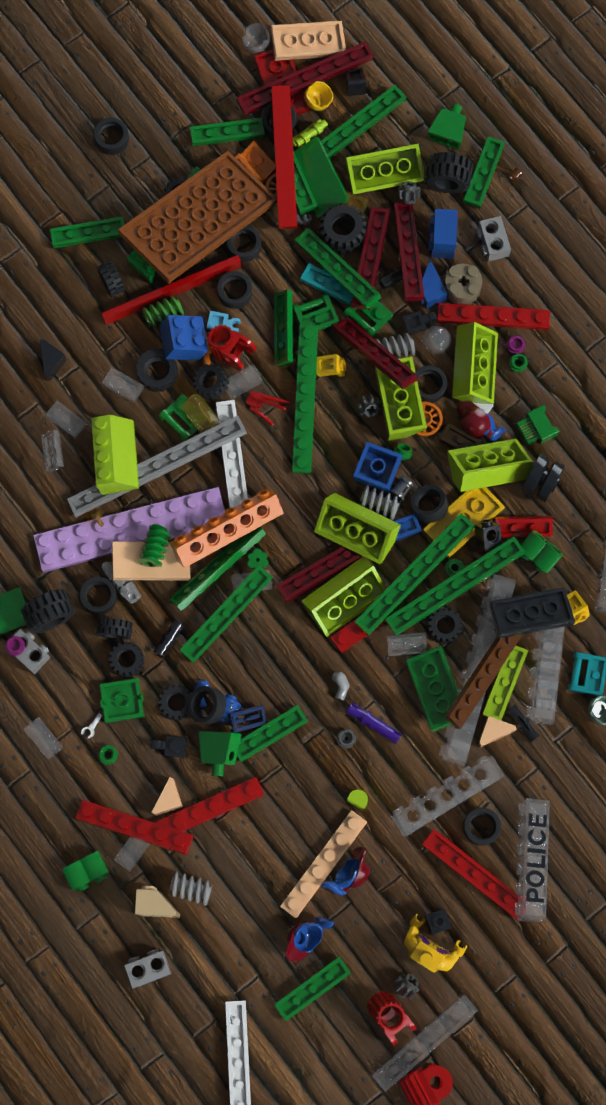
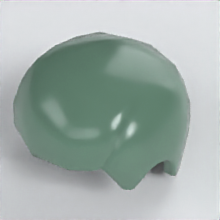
(597, 710)

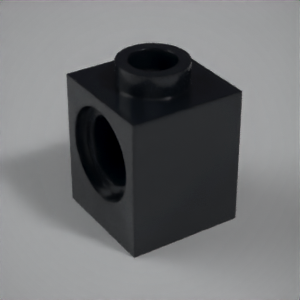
(493, 540)
(437, 922)

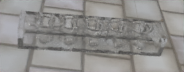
(492, 774)

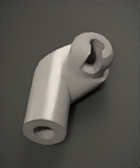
(343, 684)

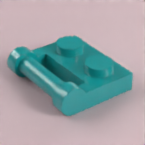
(594, 675)

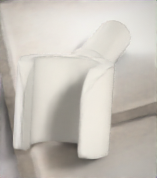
(91, 727)

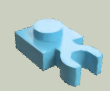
(218, 318)

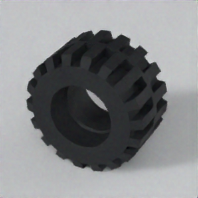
(448, 172)
(347, 215)
(47, 611)

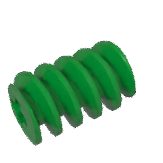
(154, 546)

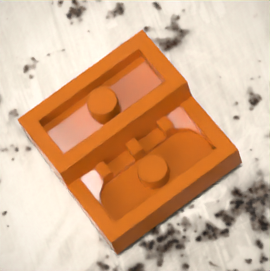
(257, 162)

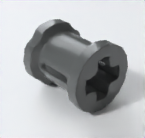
(402, 488)

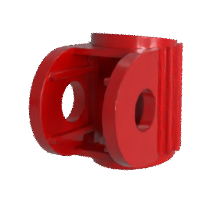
(235, 339)
(375, 1007)
(418, 1089)

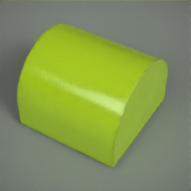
(358, 799)

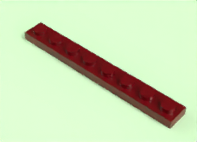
(307, 76)

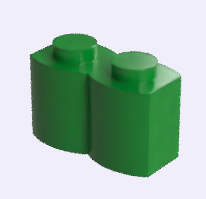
(541, 552)
(85, 871)

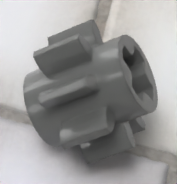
(409, 192)
(369, 405)
(406, 986)

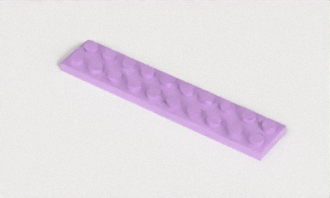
(90, 541)

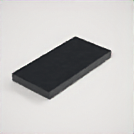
(532, 612)

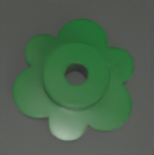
(257, 554)

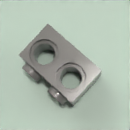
(497, 238)
(30, 648)
(149, 973)

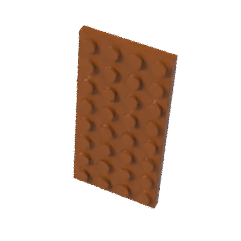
(197, 216)

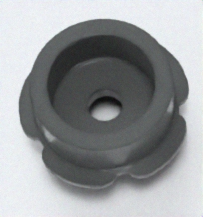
(341, 738)

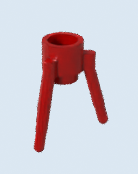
(257, 400)

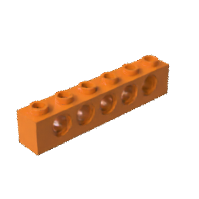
(237, 528)

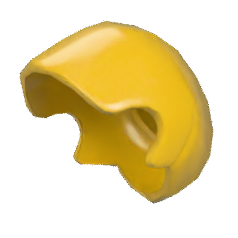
(318, 96)

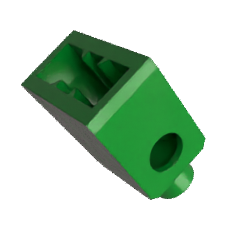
(448, 127)
(219, 749)

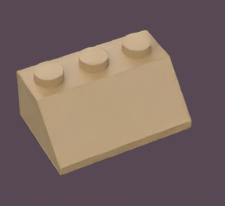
(153, 903)

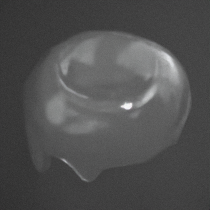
(256, 38)
(436, 339)

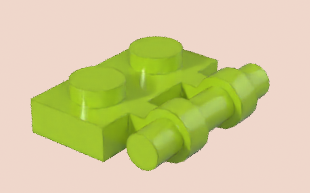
(311, 131)

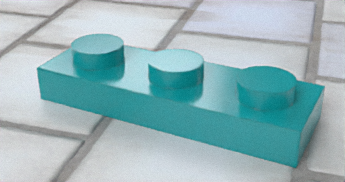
(325, 283)

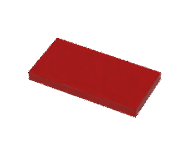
(272, 70)

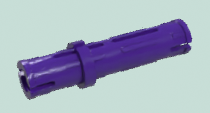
(371, 721)

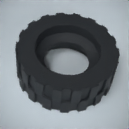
(150, 383)

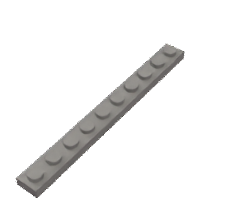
(165, 462)

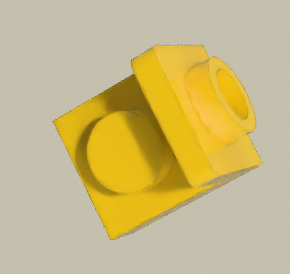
(330, 365)
(578, 606)

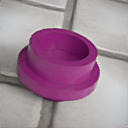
(515, 345)
(15, 645)

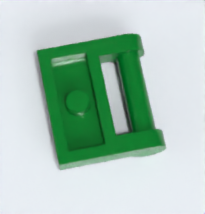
(377, 314)
(323, 317)
(175, 407)

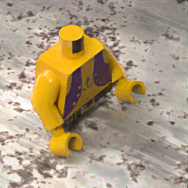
(427, 951)

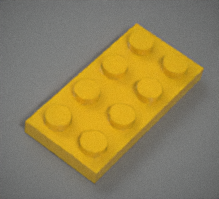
(475, 506)

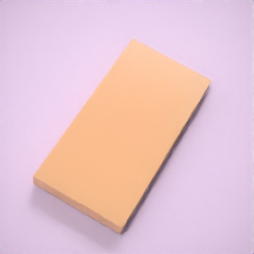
(307, 40)
(126, 564)

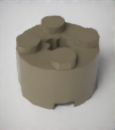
(460, 275)

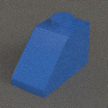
(433, 288)

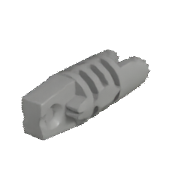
(125, 587)

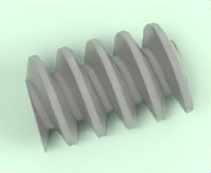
(400, 345)
(379, 502)
(190, 888)

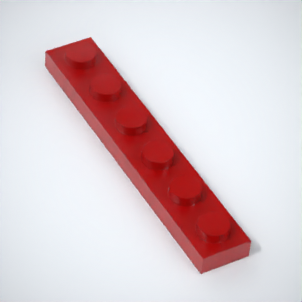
(493, 316)
(214, 806)
(134, 827)
(472, 872)

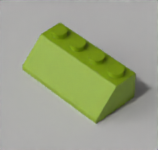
(384, 169)
(475, 364)
(400, 407)
(114, 454)
(489, 464)
(356, 528)
(344, 596)

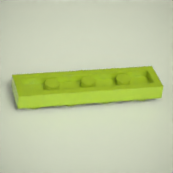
(505, 684)

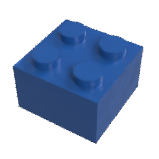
(443, 233)
(183, 337)
(377, 468)

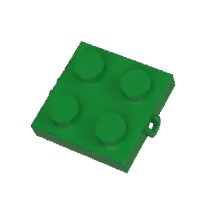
(122, 700)

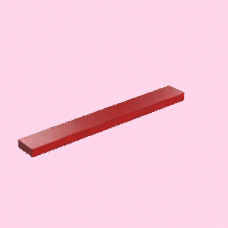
(284, 157)
(171, 289)

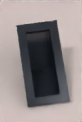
(355, 82)
(52, 359)

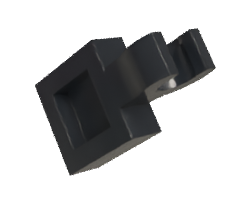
(416, 322)
(173, 746)

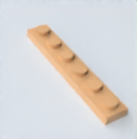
(323, 864)

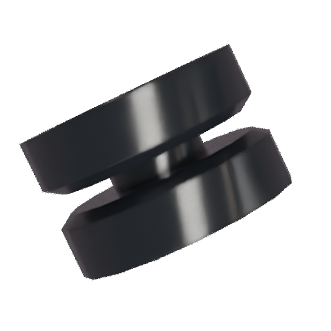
(545, 479)

